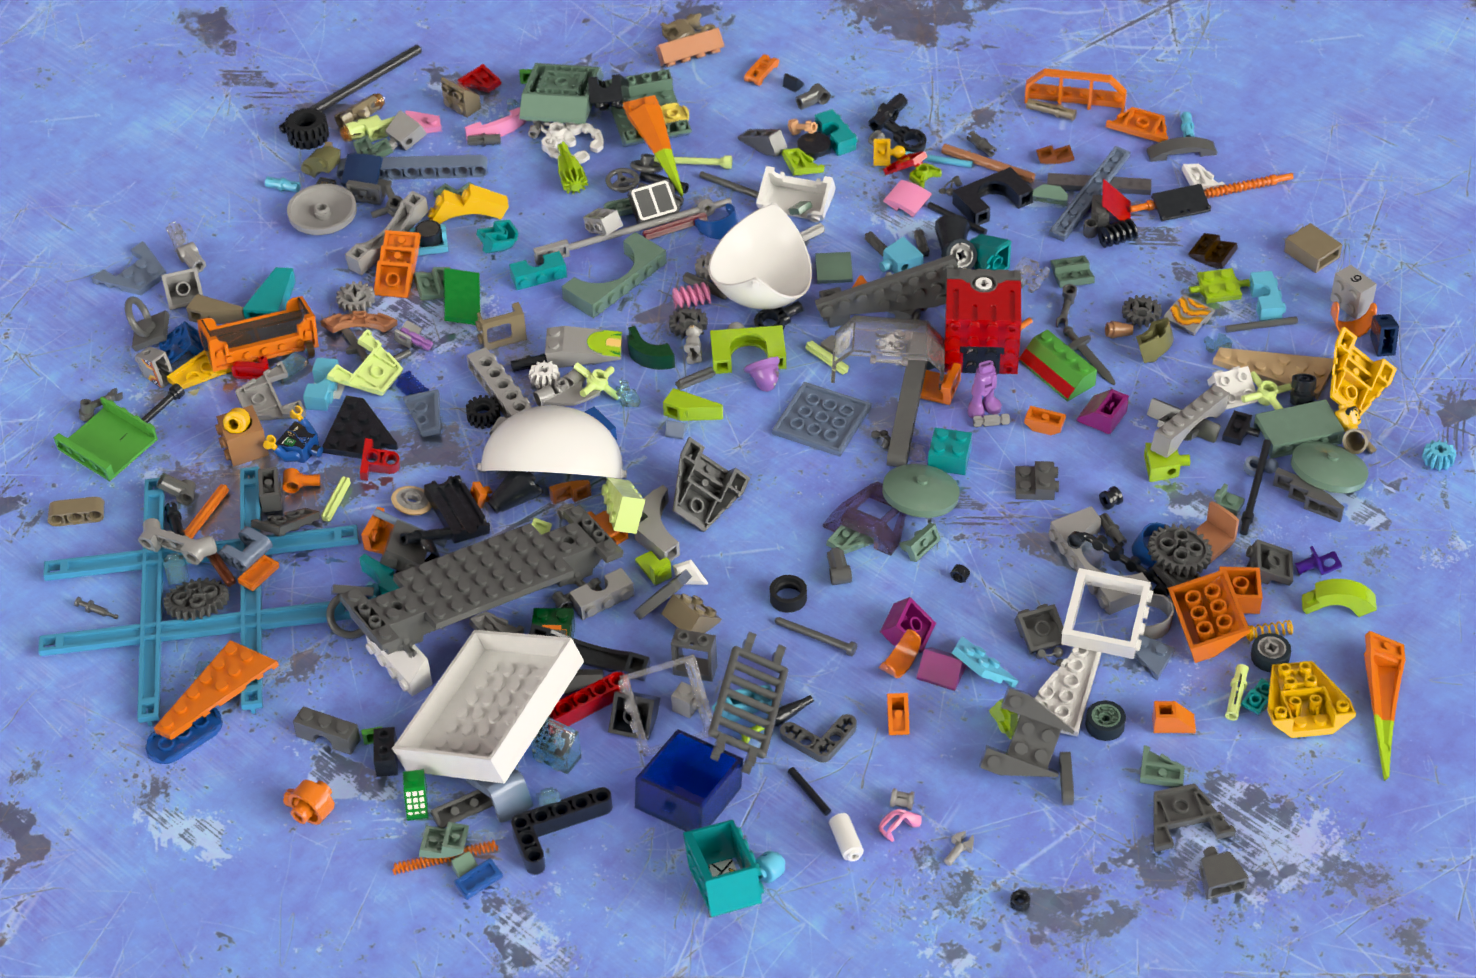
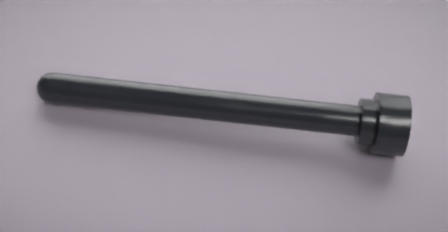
(174, 392)

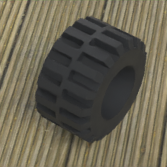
(307, 128)

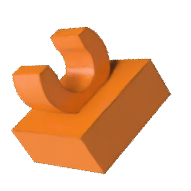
(480, 493)

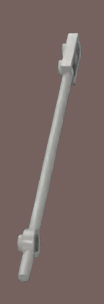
(564, 247)

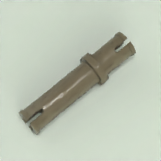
(1057, 110)

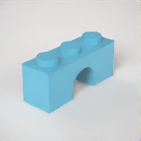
(1269, 297)
(320, 395)

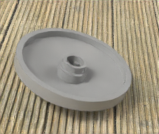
(321, 209)

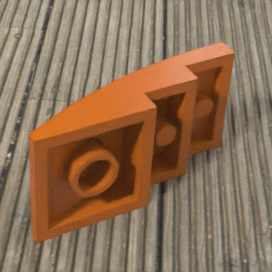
(397, 264)

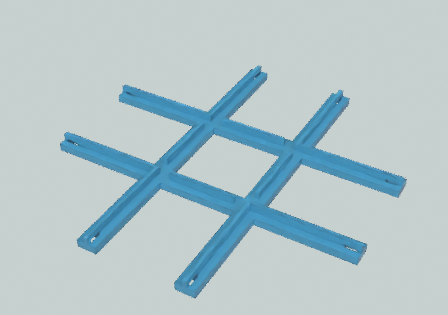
(154, 631)

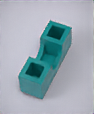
(841, 137)
(528, 276)

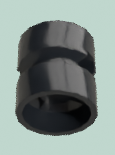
(1303, 389)

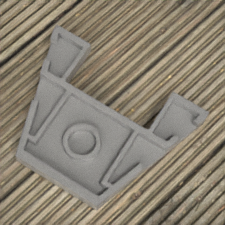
(263, 396)

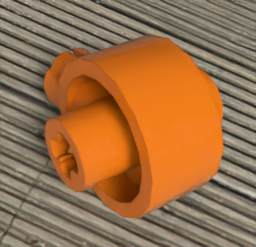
(310, 802)

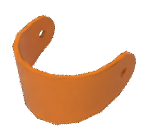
(1357, 327)
(903, 655)

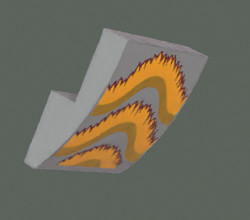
(1189, 314)

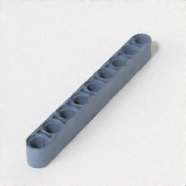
(429, 167)

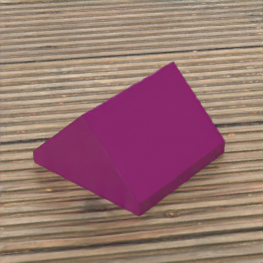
(940, 668)

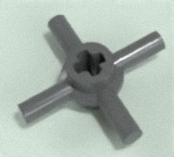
(391, 206)

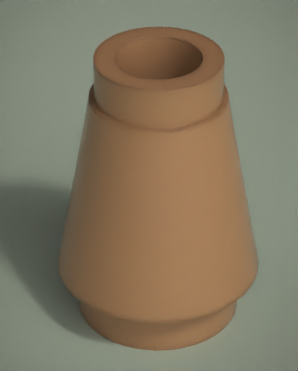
(1117, 329)

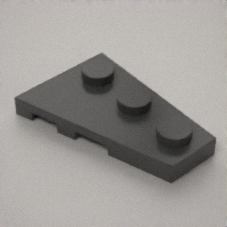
(290, 522)

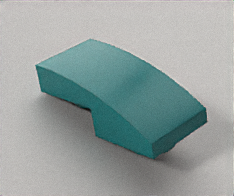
(1258, 697)

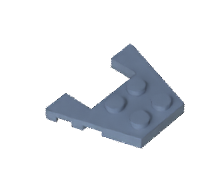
(138, 277)

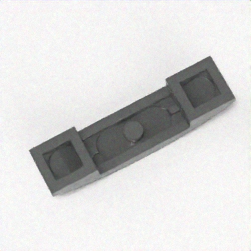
(1181, 145)

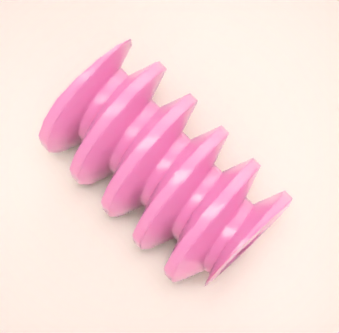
(691, 295)

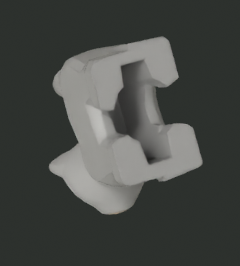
(693, 345)

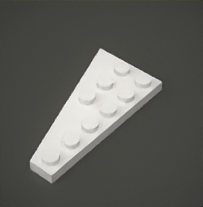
(1070, 687)

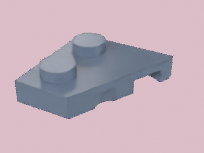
(1154, 655)

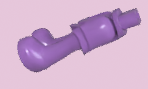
(984, 384)

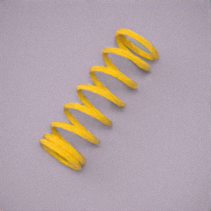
(1250, 636)

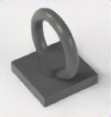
(148, 330)
(337, 590)

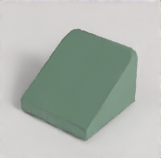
(463, 864)

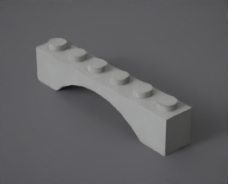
(366, 254)
(1172, 433)

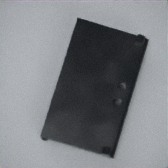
(1176, 202)

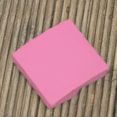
(907, 197)

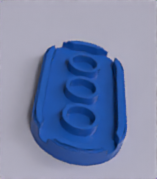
(167, 751)

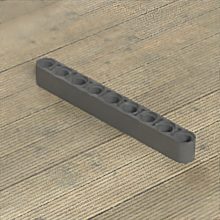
(906, 413)

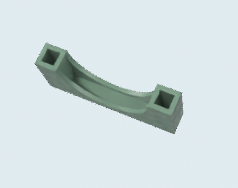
(596, 297)

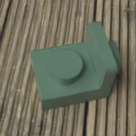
(1229, 501)

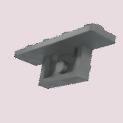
(1164, 412)

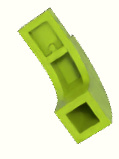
(1340, 592)

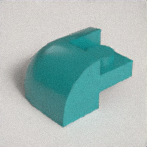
(499, 237)

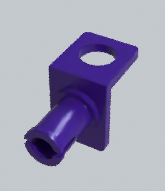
(1318, 563)

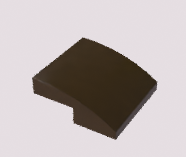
(1212, 250)

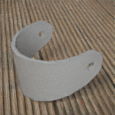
(1166, 605)

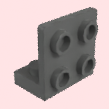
(367, 191)

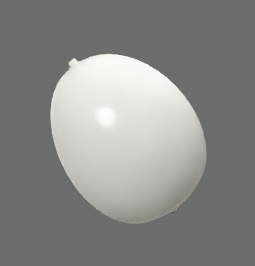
(762, 261)
(553, 442)

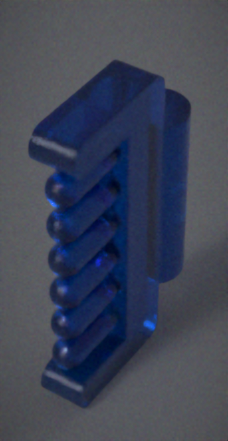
(409, 384)

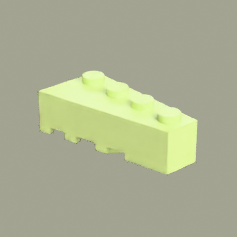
(623, 504)

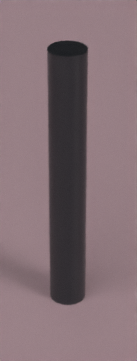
(809, 791)

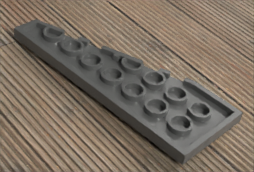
(909, 289)

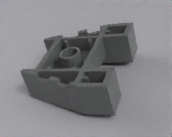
(1031, 741)

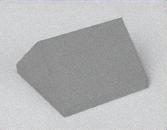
(181, 287)

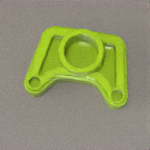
(924, 172)

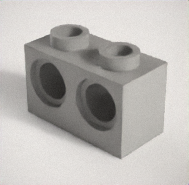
(602, 221)

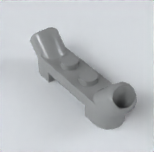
(193, 550)

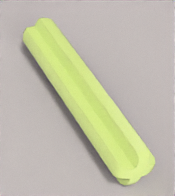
(826, 357)
(335, 499)

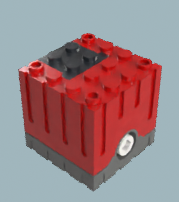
(983, 319)

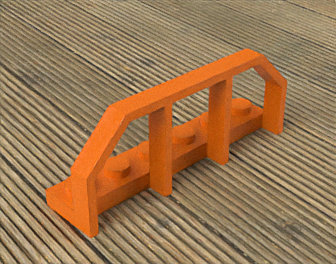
(1076, 95)

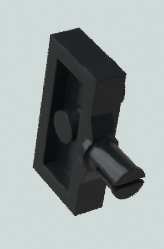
(1238, 428)

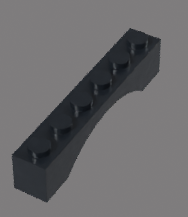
(602, 657)

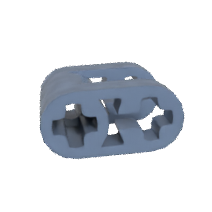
(256, 547)

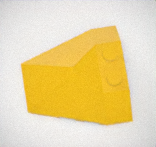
(1355, 375)

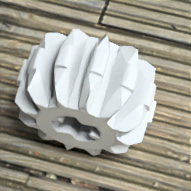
(543, 374)

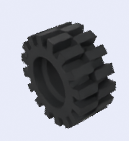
(480, 404)

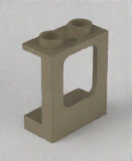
(516, 322)

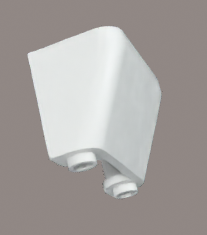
(789, 191)

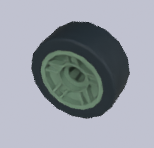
(1101, 712)

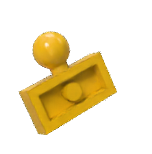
(883, 151)

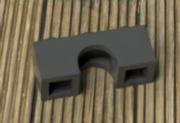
(341, 733)

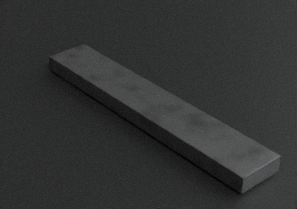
(1122, 184)

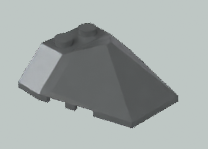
(704, 487)

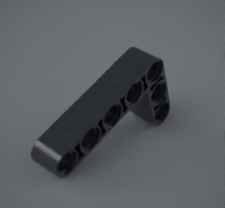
(554, 818)

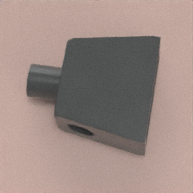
(1221, 874)

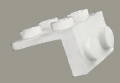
(1236, 382)

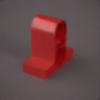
(380, 464)

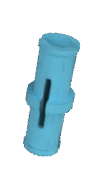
(1187, 125)
(282, 184)

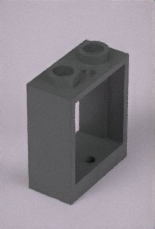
(700, 642)

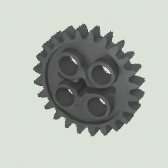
(1179, 550)
(196, 599)

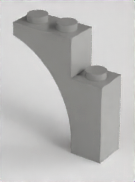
(651, 531)

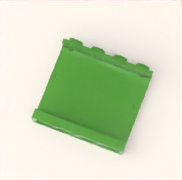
(99, 443)

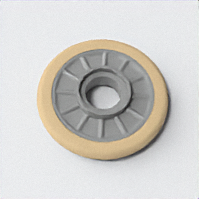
(400, 500)

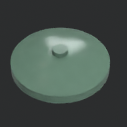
(1329, 467)
(920, 490)

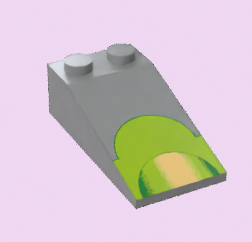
(583, 345)

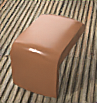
(1219, 529)

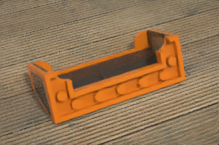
(258, 336)

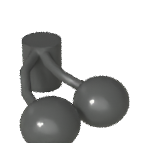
(949, 191)
(886, 442)
(1057, 652)

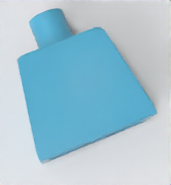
(900, 256)

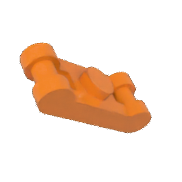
(761, 68)

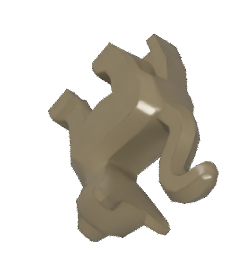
(684, 27)

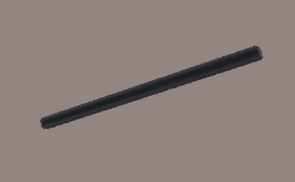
(363, 81)

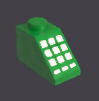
(415, 794)

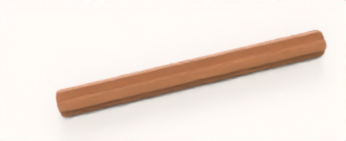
(985, 162)

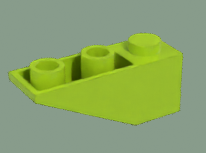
(690, 407)

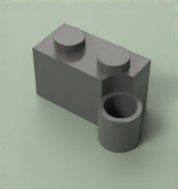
(1098, 218)

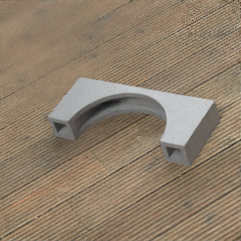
(1090, 522)

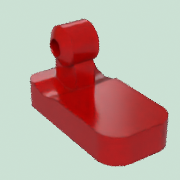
(250, 370)

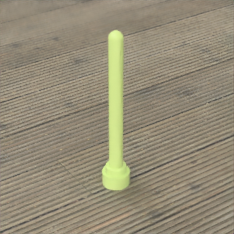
(725, 161)

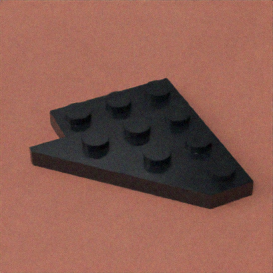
(351, 427)

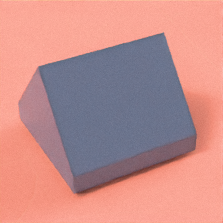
(675, 429)

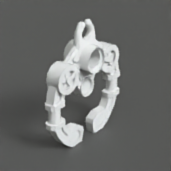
(562, 132)

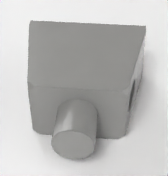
(404, 131)

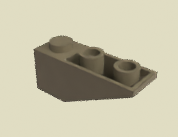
(220, 311)

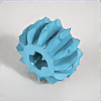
(1439, 455)

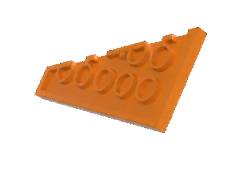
(216, 685)

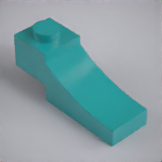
(379, 573)

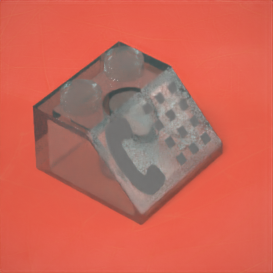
(557, 746)

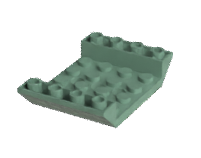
(644, 85)

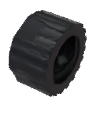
(960, 573)
(1020, 906)

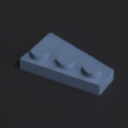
(425, 411)

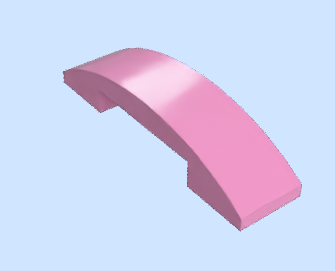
(501, 126)

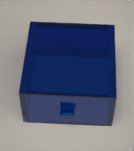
(686, 784)

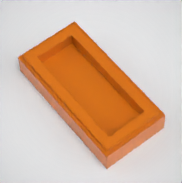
(258, 572)

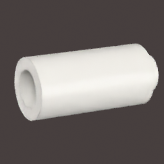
(846, 837)

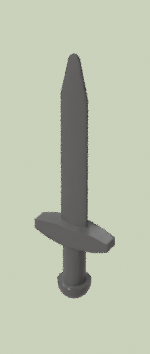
(1080, 344)
(354, 348)

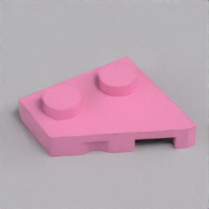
(429, 122)

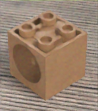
(243, 446)

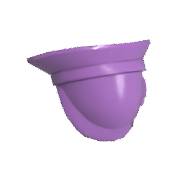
(764, 373)

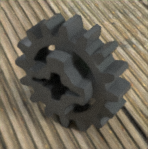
(1141, 310)
(685, 319)

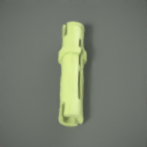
(1233, 709)

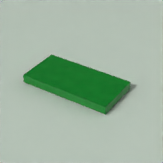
(461, 296)

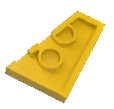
(195, 372)

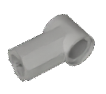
(189, 254)

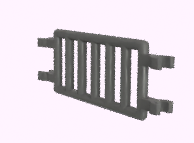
(725, 691)

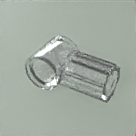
(176, 235)

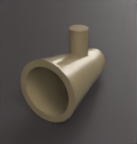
(1355, 443)

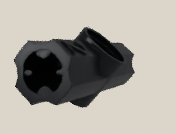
(888, 111)

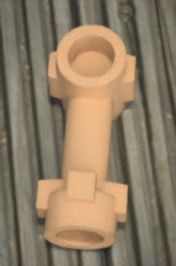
(795, 128)

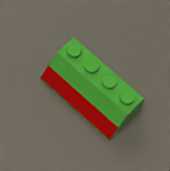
(1058, 365)

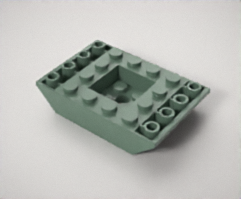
(558, 93)

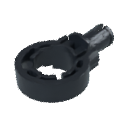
(904, 133)
(781, 315)

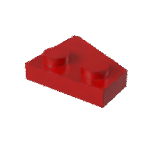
(480, 79)
(905, 161)

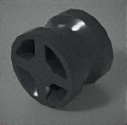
(1111, 497)

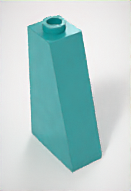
(272, 294)

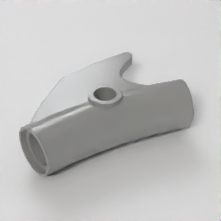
(564, 391)

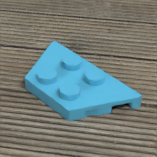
(980, 663)

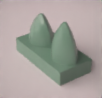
(921, 542)

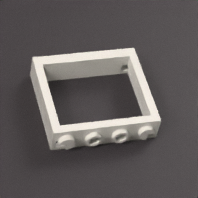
(1101, 643)

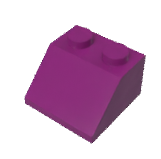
(907, 615)

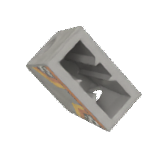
(154, 366)

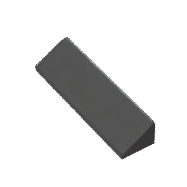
(461, 808)

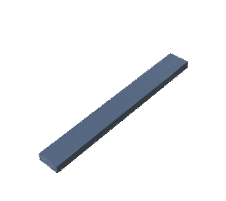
(1083, 200)

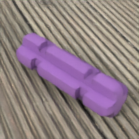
(417, 339)

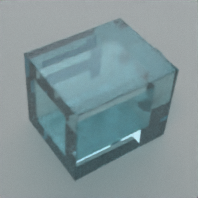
(176, 568)

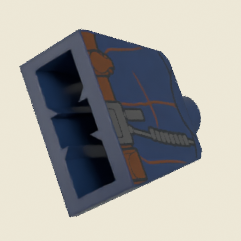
(1385, 328)

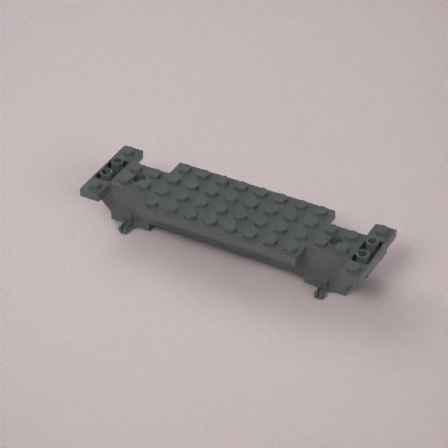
(480, 579)

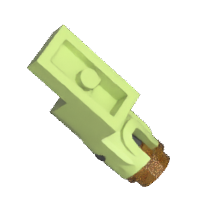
(368, 126)

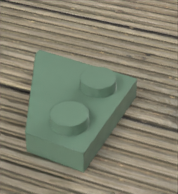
(849, 540)
(1160, 770)

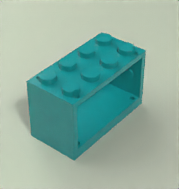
(729, 890)

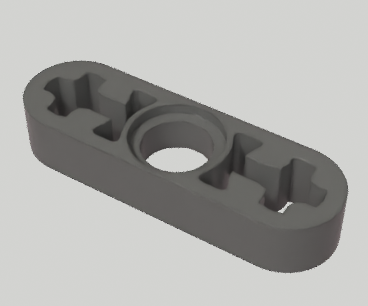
(1066, 778)

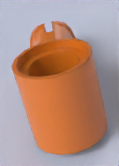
(294, 480)

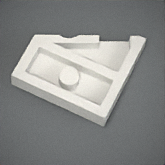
(1197, 174)

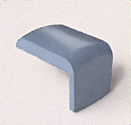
(507, 798)

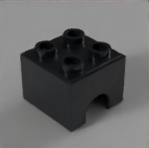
(611, 96)

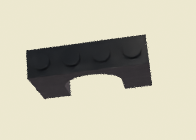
(1005, 183)

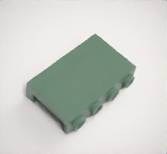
(1298, 425)

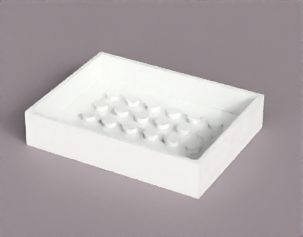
(488, 705)

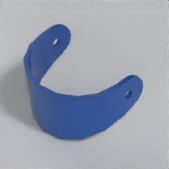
(718, 228)
(1140, 549)

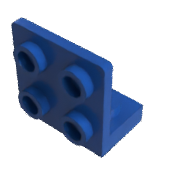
(181, 340)

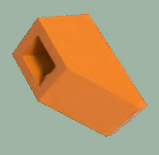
(1172, 718)

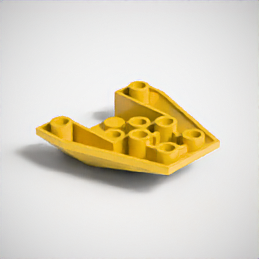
(1306, 701)

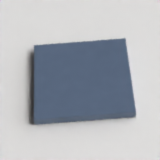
(821, 419)

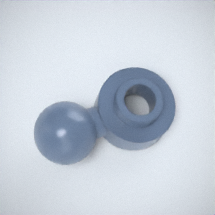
(1251, 464)

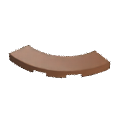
(359, 319)

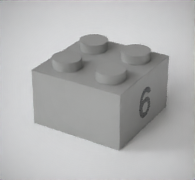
(1353, 291)

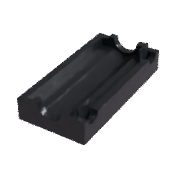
(457, 509)

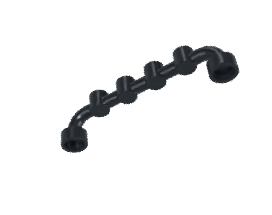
(1076, 540)

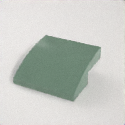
(833, 267)
(1072, 271)
(430, 284)
(443, 842)

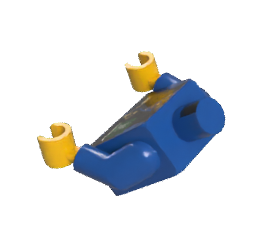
(297, 442)

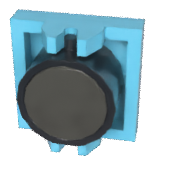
(432, 238)

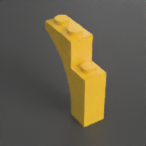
(472, 201)

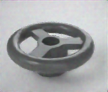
(646, 164)
(623, 183)

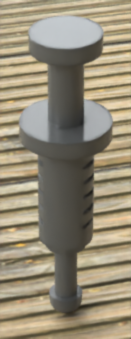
(90, 606)

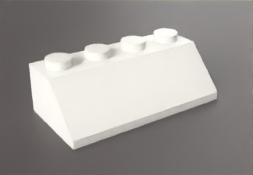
(410, 672)

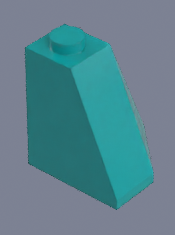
(992, 252)

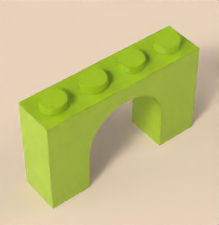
(726, 341)

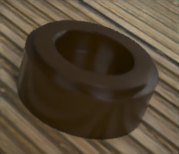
(309, 349)

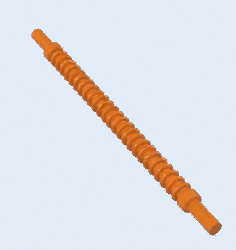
(1271, 180)

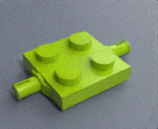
(1219, 285)

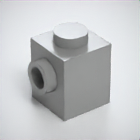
(683, 700)

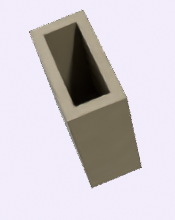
(1313, 247)

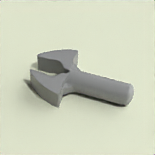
(957, 839)

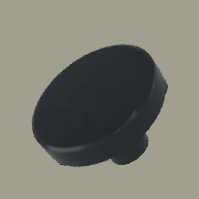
(814, 144)

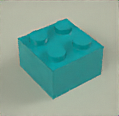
(950, 450)

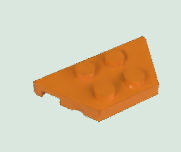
(1141, 124)

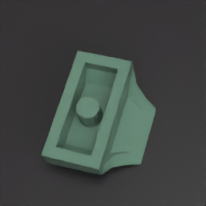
(1050, 194)

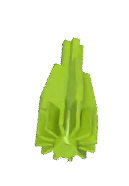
(571, 172)

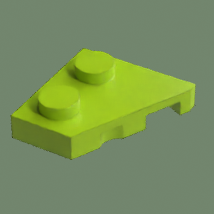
(800, 163)
(1006, 719)

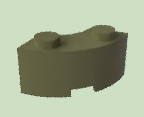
(321, 160)
(1155, 340)

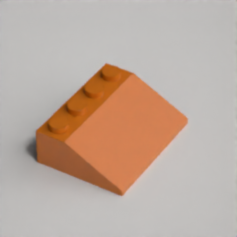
(1209, 614)

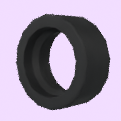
(788, 605)

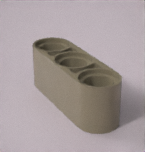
(76, 511)

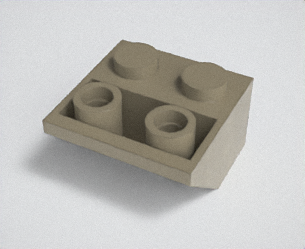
(459, 97)
(690, 613)

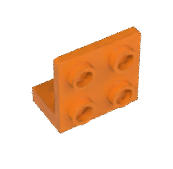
(951, 380)
(376, 534)

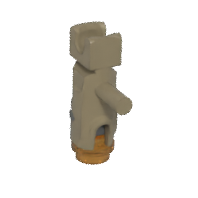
(360, 110)

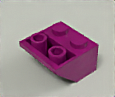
(1105, 411)

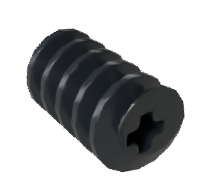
(1117, 232)

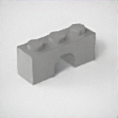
(590, 602)

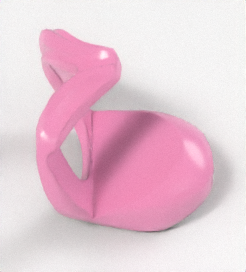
(912, 819)

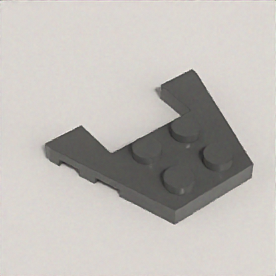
(1181, 808)

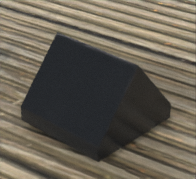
(792, 83)

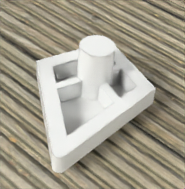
(697, 577)

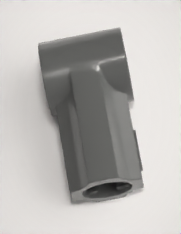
(816, 94)
(183, 490)
(839, 570)

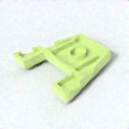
(376, 371)

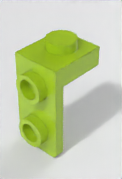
(655, 569)

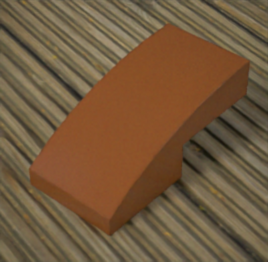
(1049, 155)
(572, 489)

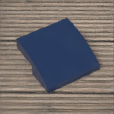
(362, 168)

